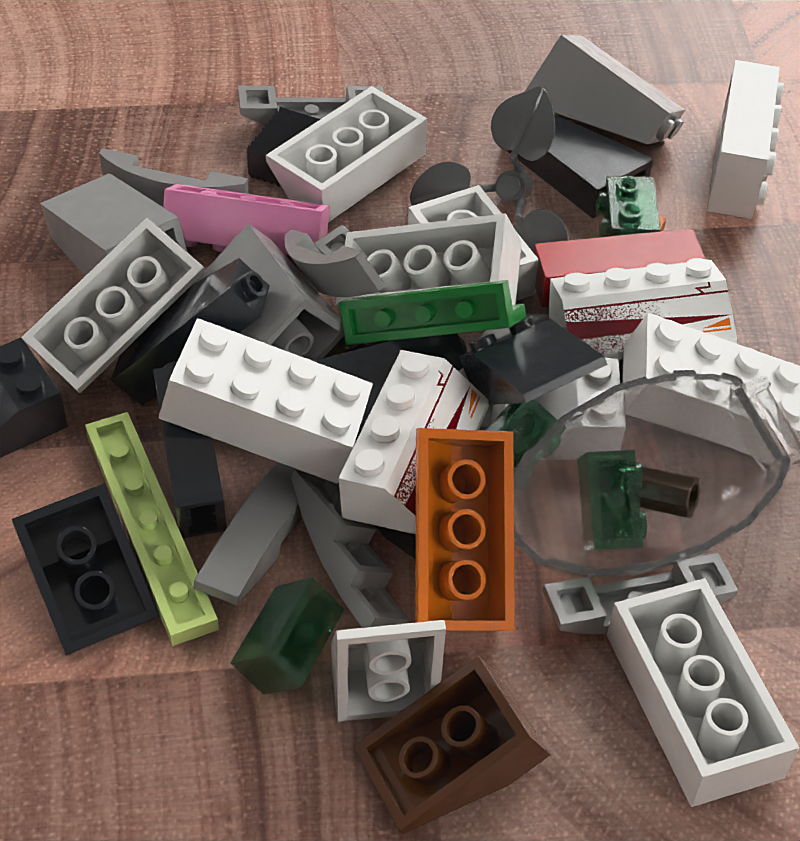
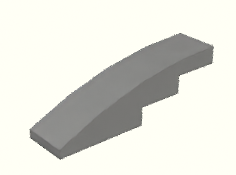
(252, 538)
(345, 552)

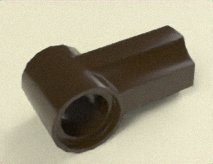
(669, 492)

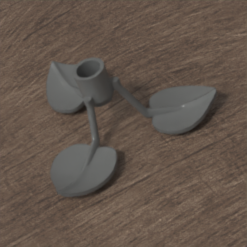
(528, 129)

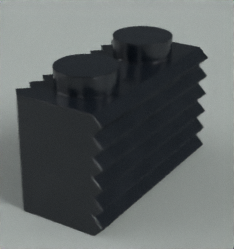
(280, 129)

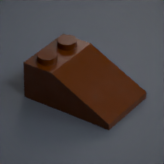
(451, 747)

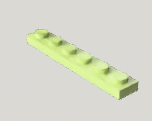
(151, 529)

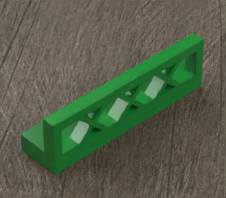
(429, 312)

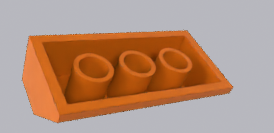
(465, 529)

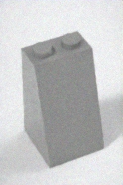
(604, 93)
(100, 216)
(293, 312)

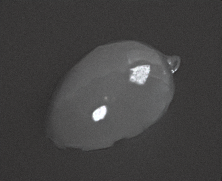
(675, 425)

